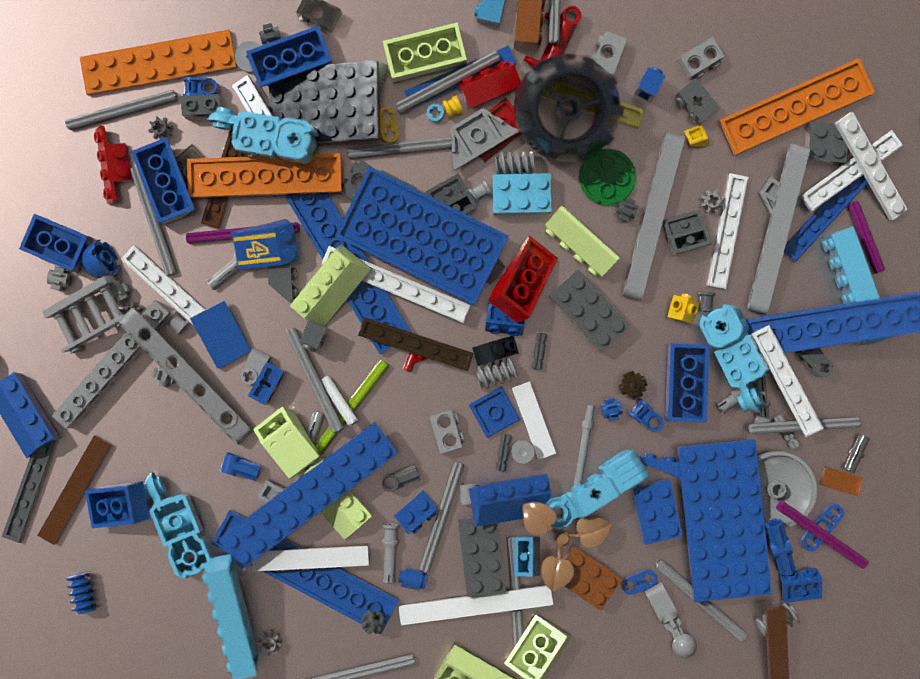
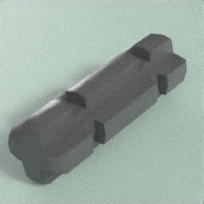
(539, 351)
(503, 452)

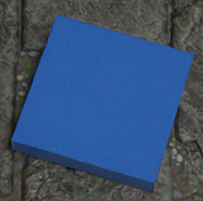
(494, 412)

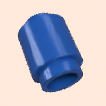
(412, 579)

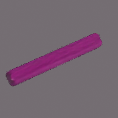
(866, 236)

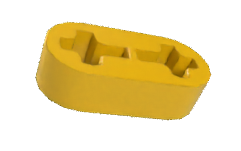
(393, 124)

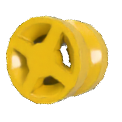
(452, 107)

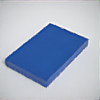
(220, 334)

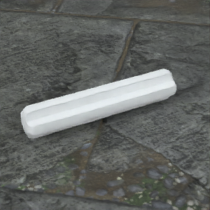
(339, 401)

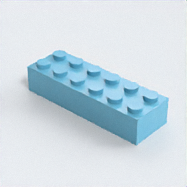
(851, 269)
(231, 616)

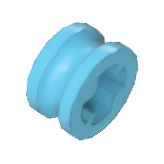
(440, 110)

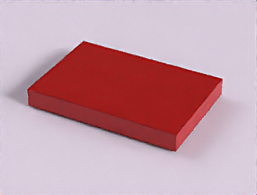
(504, 111)

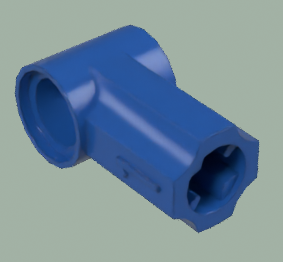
(235, 465)

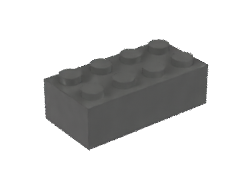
(589, 311)
(481, 558)

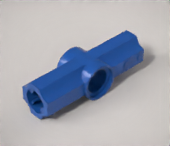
(781, 547)

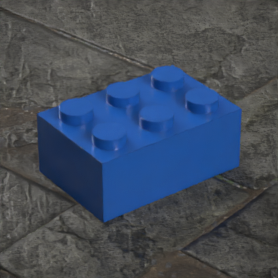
(55, 243)
(117, 504)
(656, 511)

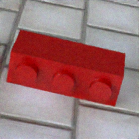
(490, 83)

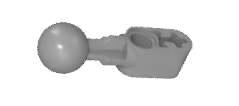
(683, 644)

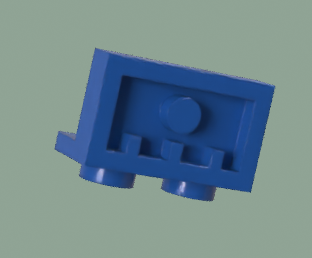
(498, 322)
(415, 512)
(801, 585)

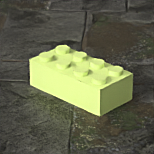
(425, 52)

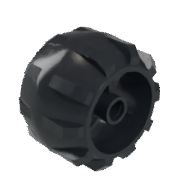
(527, 107)

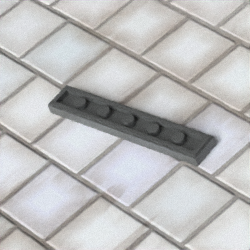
(28, 493)

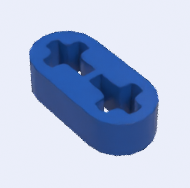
(641, 585)

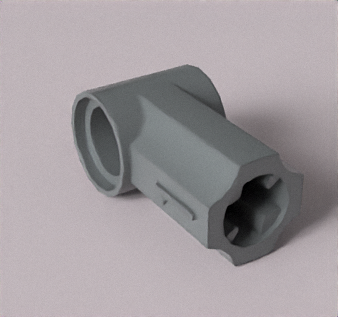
(402, 477)

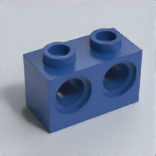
(650, 84)
(266, 383)

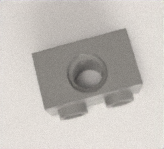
(612, 43)

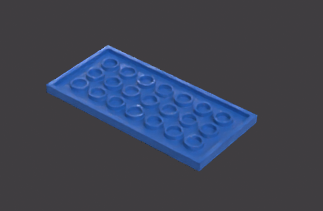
(422, 235)
(724, 520)

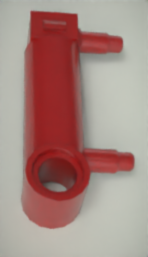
(566, 31)

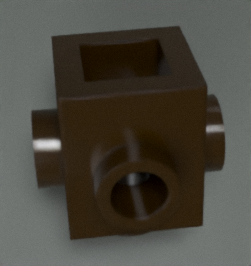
(625, 386)

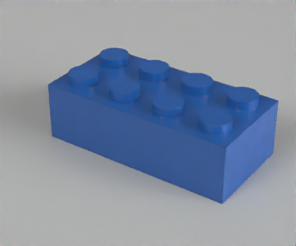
(687, 382)

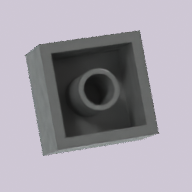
(825, 144)

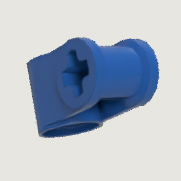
(198, 86)
(645, 415)

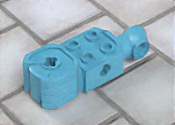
(268, 135)
(736, 353)
(616, 477)
(178, 528)

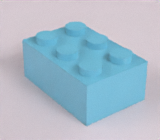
(521, 194)

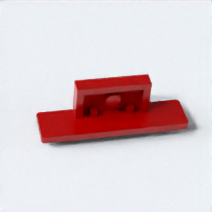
(114, 164)

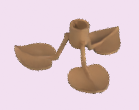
(591, 530)

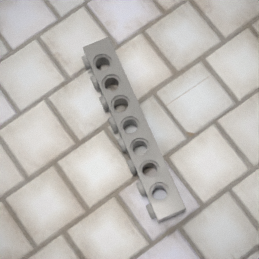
(107, 369)

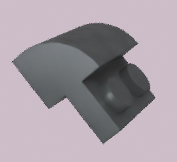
(453, 193)
(686, 232)

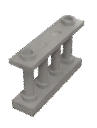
(72, 302)

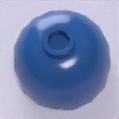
(99, 260)

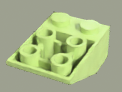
(287, 441)

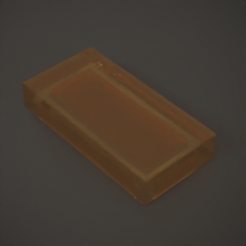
(841, 481)

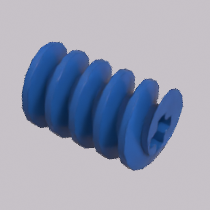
(81, 593)

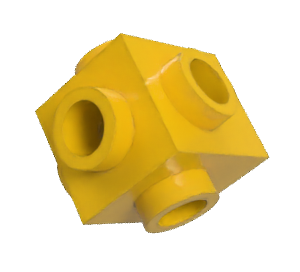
(683, 308)

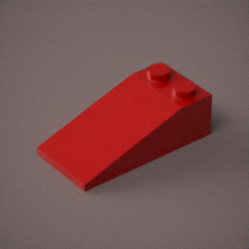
(523, 281)

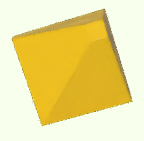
(697, 136)

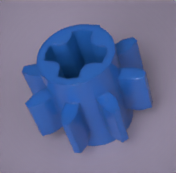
(611, 409)

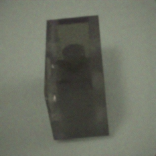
(330, 14)

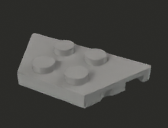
(477, 135)

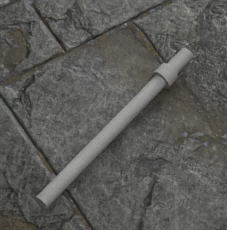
(587, 424)

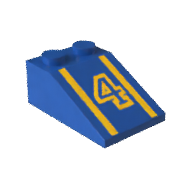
(265, 245)

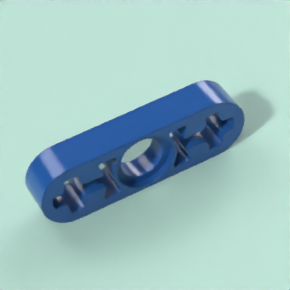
(826, 512)

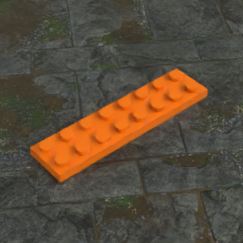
(158, 62)
(796, 106)
(263, 176)

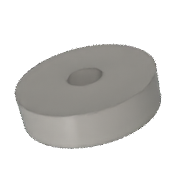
(241, 56)

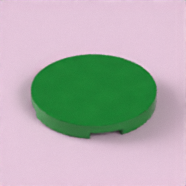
(607, 177)

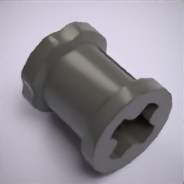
(706, 301)

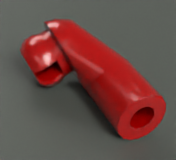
(411, 360)

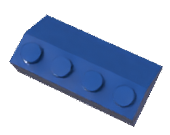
(288, 56)
(163, 181)
(25, 415)
(505, 499)

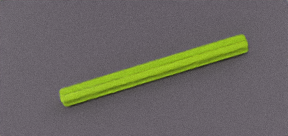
(353, 403)

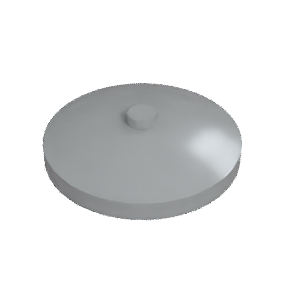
(787, 480)

